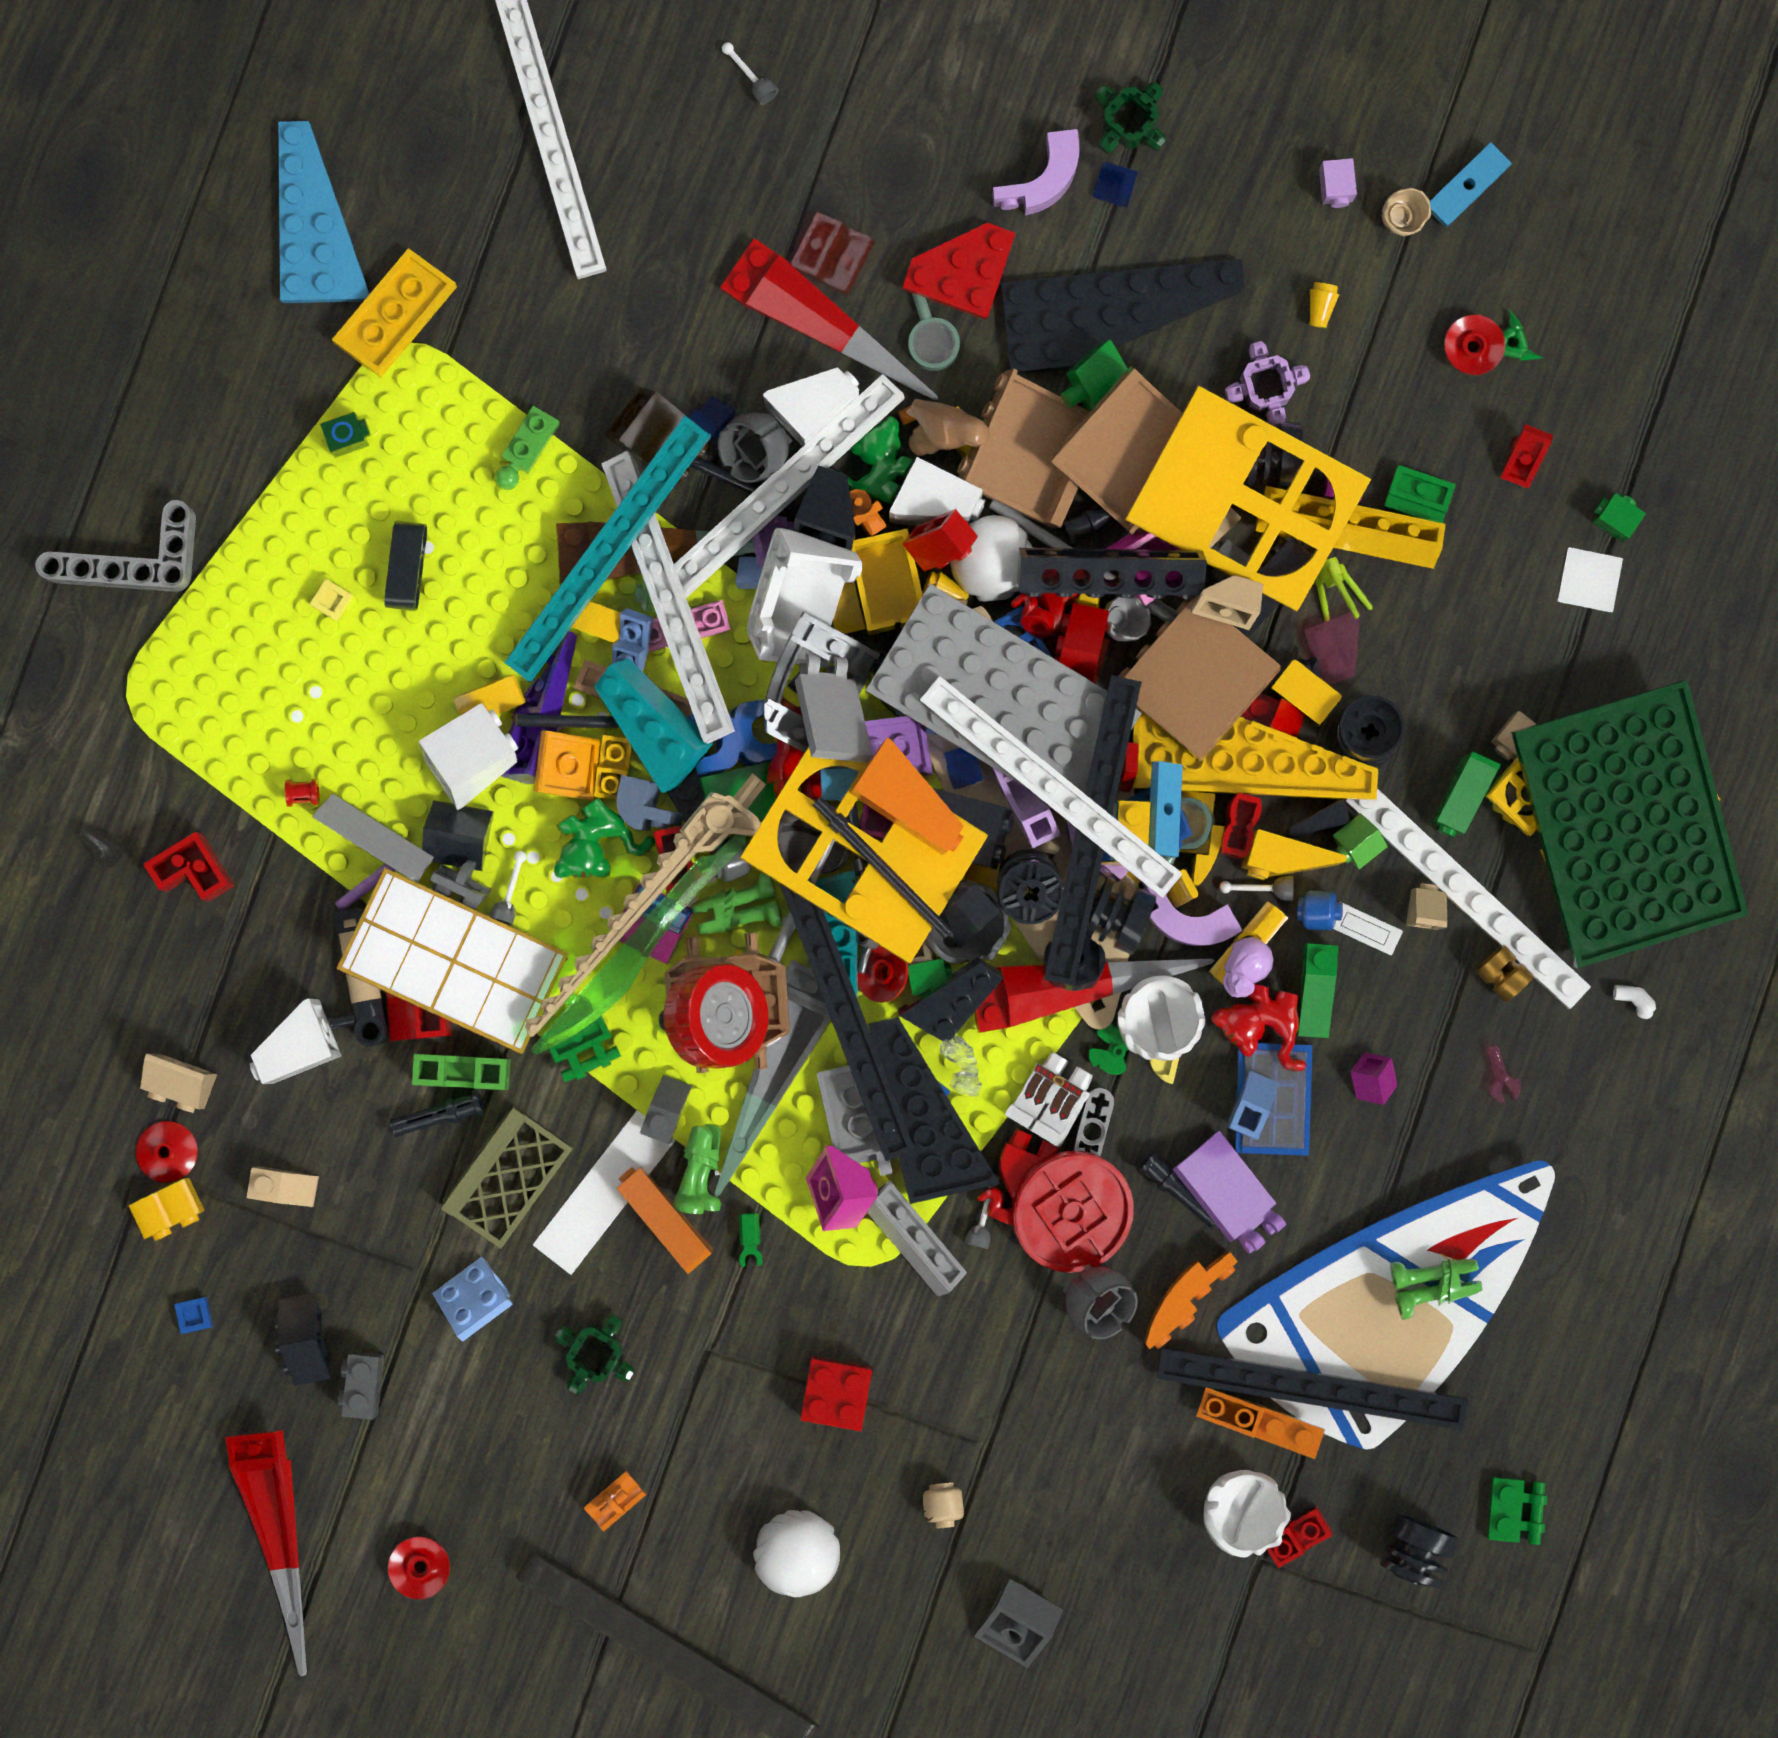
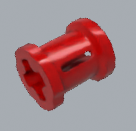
(302, 792)

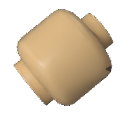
(943, 1505)

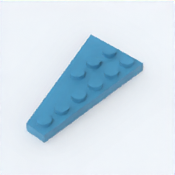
(314, 239)

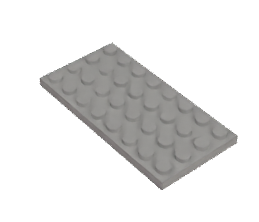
(1003, 675)

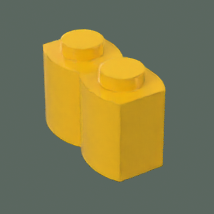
(166, 1209)

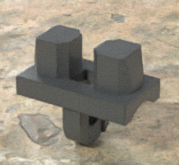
(460, 882)

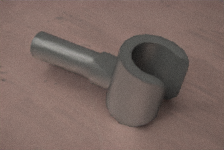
(868, 945)

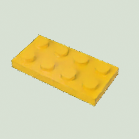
(394, 313)

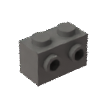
(362, 1385)

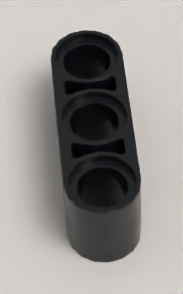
(405, 565)

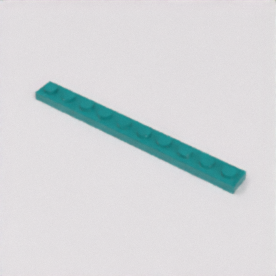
(608, 548)

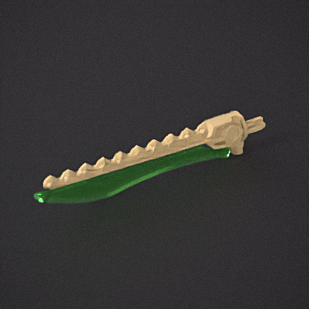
(703, 832)

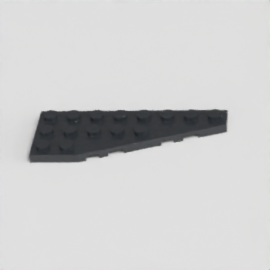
(1062, 318)

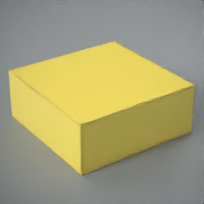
(331, 600)

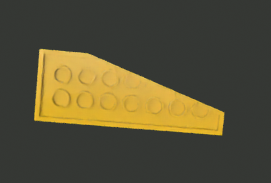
(1256, 763)

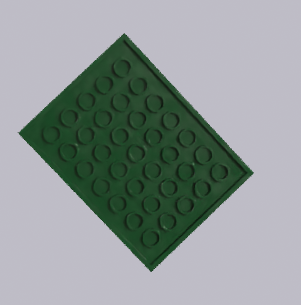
(1630, 823)

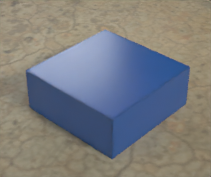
(193, 1315)

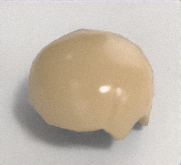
(1406, 211)

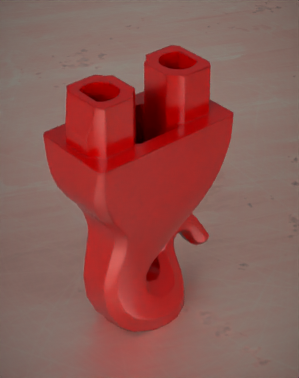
(1050, 614)
(784, 764)
(1013, 1166)

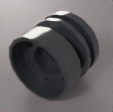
(1277, 460)
(1386, 726)
(1033, 870)
(1120, 915)
(1419, 1551)

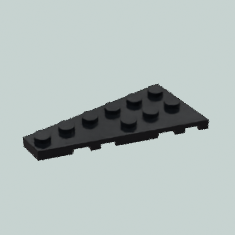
(944, 1152)

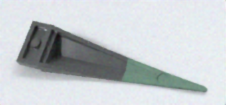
(784, 1060)

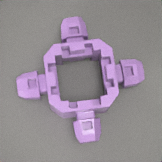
(1297, 376)

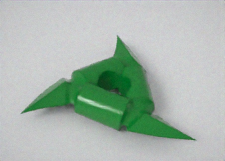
(1515, 331)

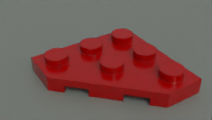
(963, 270)

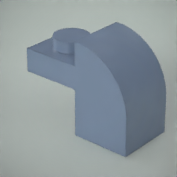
(638, 803)

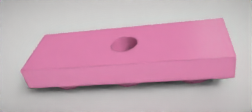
(709, 619)

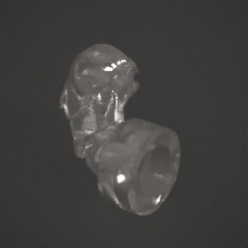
(961, 1053)

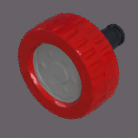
(715, 1016)

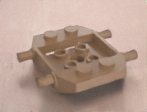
(767, 972)

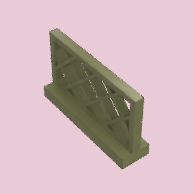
(484, 1161)

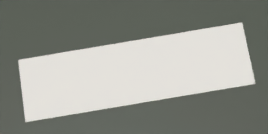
(596, 1198)

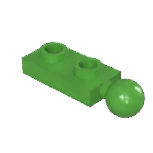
(526, 447)

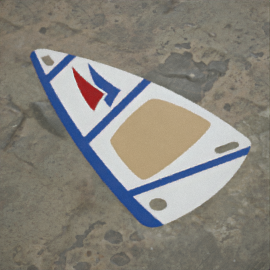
(1341, 1305)

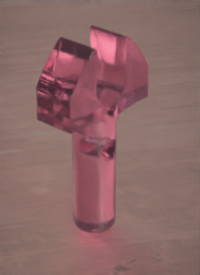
(1501, 1076)

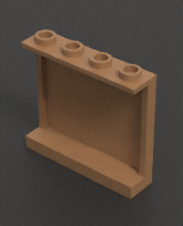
(1118, 444)
(1014, 463)
(1199, 678)

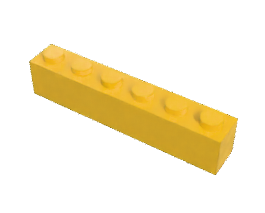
(1371, 530)

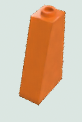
(905, 798)
(665, 1222)

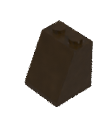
(646, 426)

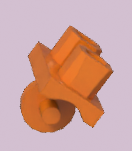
(866, 513)
(615, 1501)

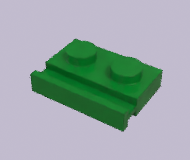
(1419, 495)

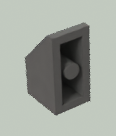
(665, 1109)

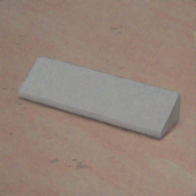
(373, 837)
(915, 1240)

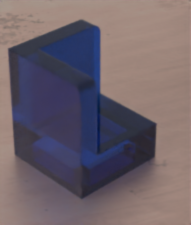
(1115, 184)
(713, 417)
(962, 768)

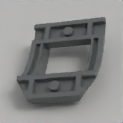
(825, 642)

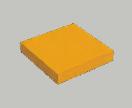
(567, 765)

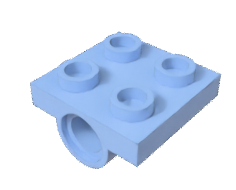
(472, 1298)

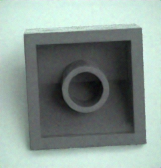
(1019, 1623)

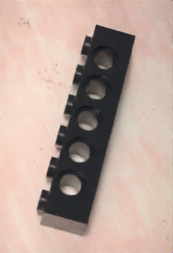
(1097, 562)

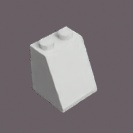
(811, 402)
(934, 492)
(469, 754)
(295, 1045)

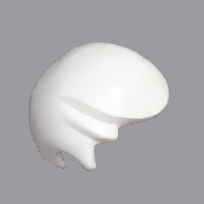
(992, 566)
(1161, 1018)
(1245, 1513)
(796, 1553)

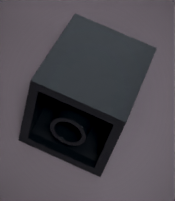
(827, 509)
(987, 817)

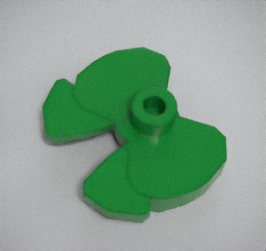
(1111, 1060)

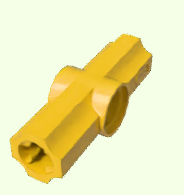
(1262, 927)

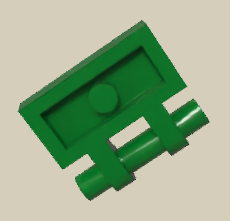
(589, 1037)
(1506, 1510)

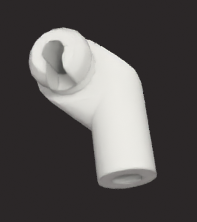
(1638, 996)

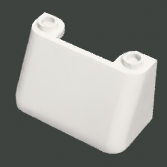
(795, 579)

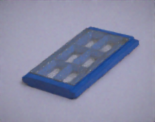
(1289, 1119)

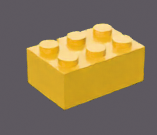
(887, 582)

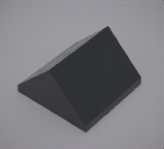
(456, 834)

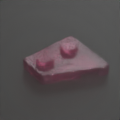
(1335, 647)

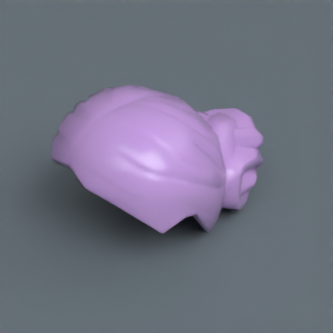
(1246, 965)

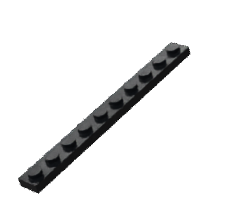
(1087, 855)
(849, 1024)
(1312, 1388)

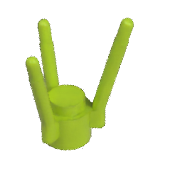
(1333, 575)

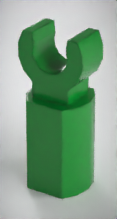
(749, 1237)

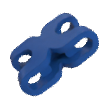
(738, 744)

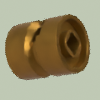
(1512, 981)

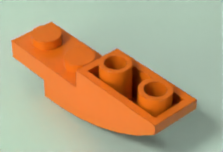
(1175, 1305)
(1260, 1422)

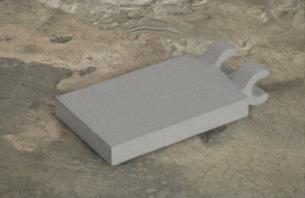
(832, 711)
(848, 1120)

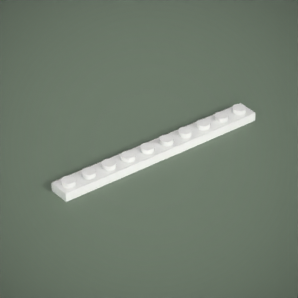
(551, 137)
(786, 483)
(673, 611)
(1051, 787)
(1472, 898)

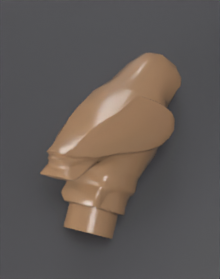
(944, 428)

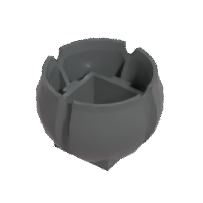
(744, 451)
(1100, 1301)

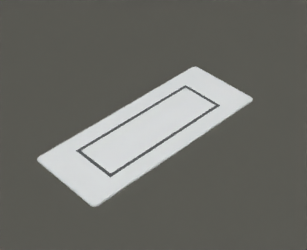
(1368, 930)

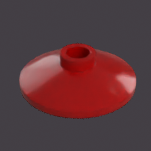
(1484, 334)
(876, 983)
(181, 1146)
(408, 1579)

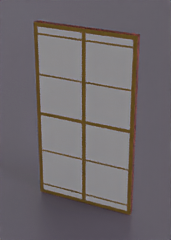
(451, 960)

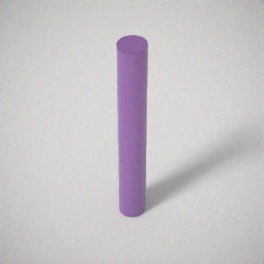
(361, 889)

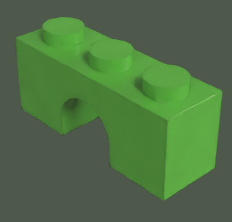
(461, 1072)

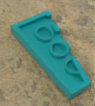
(844, 936)

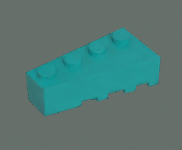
(652, 723)

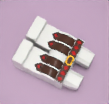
(1049, 1101)

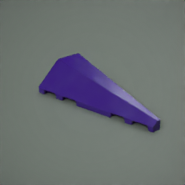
(542, 697)

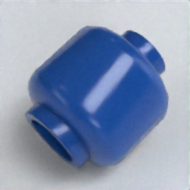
(1319, 910)

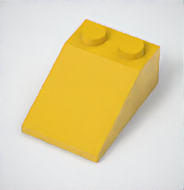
(1280, 855)

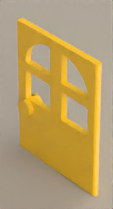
(1205, 474)
(873, 904)

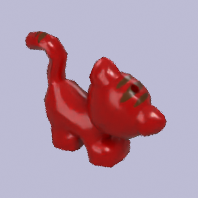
(1246, 1023)

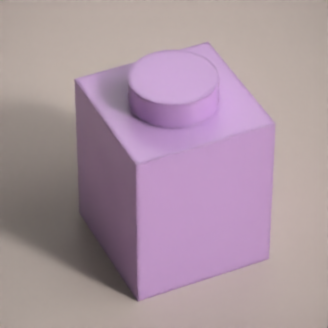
(1337, 182)

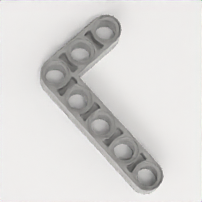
(130, 566)

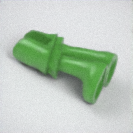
(725, 902)
(702, 1156)
(1447, 1290)

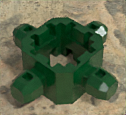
(1115, 133)
(622, 1370)

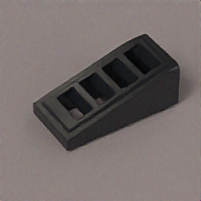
(1327, 818)

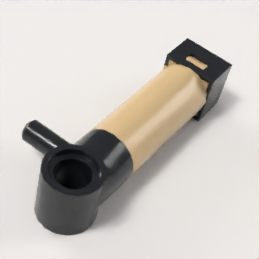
(364, 998)

